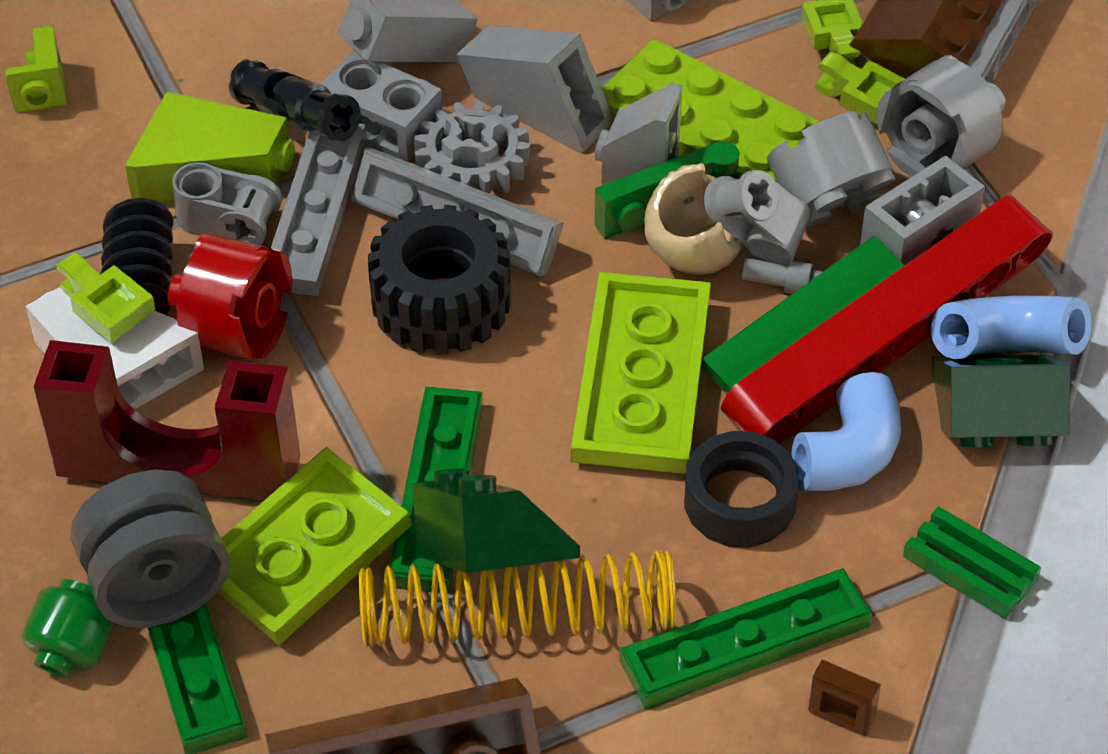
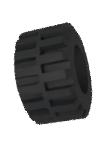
(439, 311)

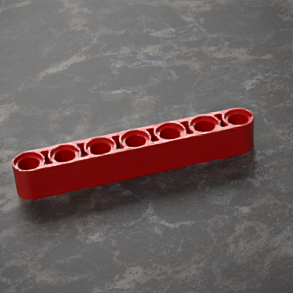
(886, 320)

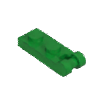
(623, 202)

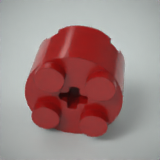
(233, 296)

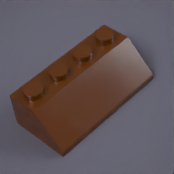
(916, 32)
(467, 721)

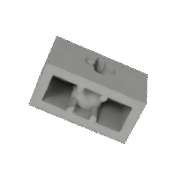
(923, 209)

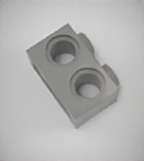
(389, 102)

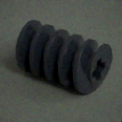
(139, 244)

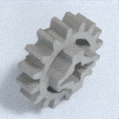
(474, 146)

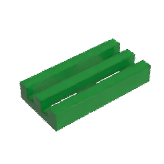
(977, 556)

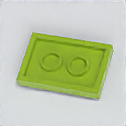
(307, 543)

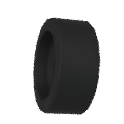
(735, 524)

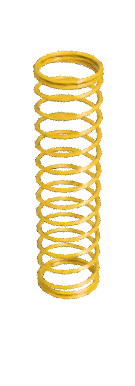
(665, 592)

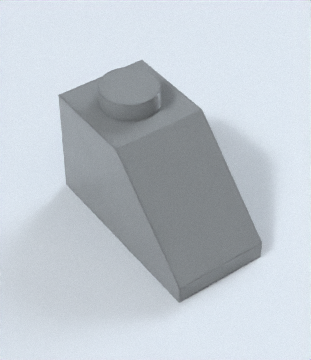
(641, 134)

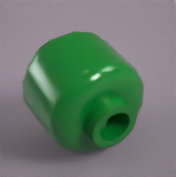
(66, 629)

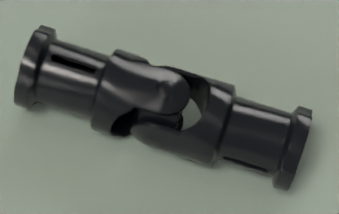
(297, 99)

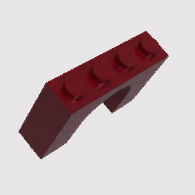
(104, 438)

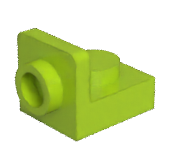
(42, 80)

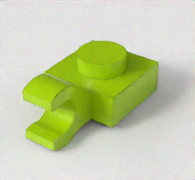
(832, 25)
(858, 87)
(104, 301)

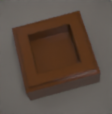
(844, 697)

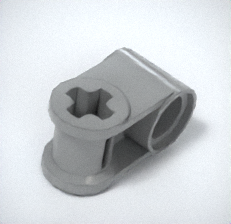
(221, 202)
(758, 214)

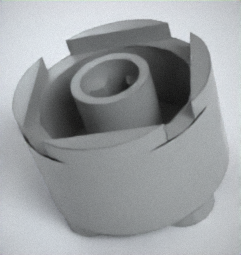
(941, 114)
(834, 166)

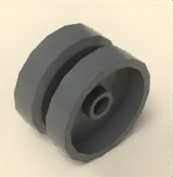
(149, 548)

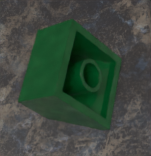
(1003, 398)
(483, 525)

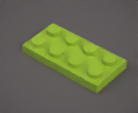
(711, 106)
(641, 373)

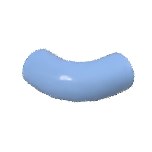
(1011, 326)
(860, 446)

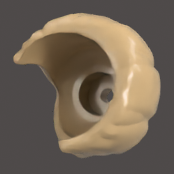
(681, 228)

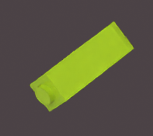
(210, 133)

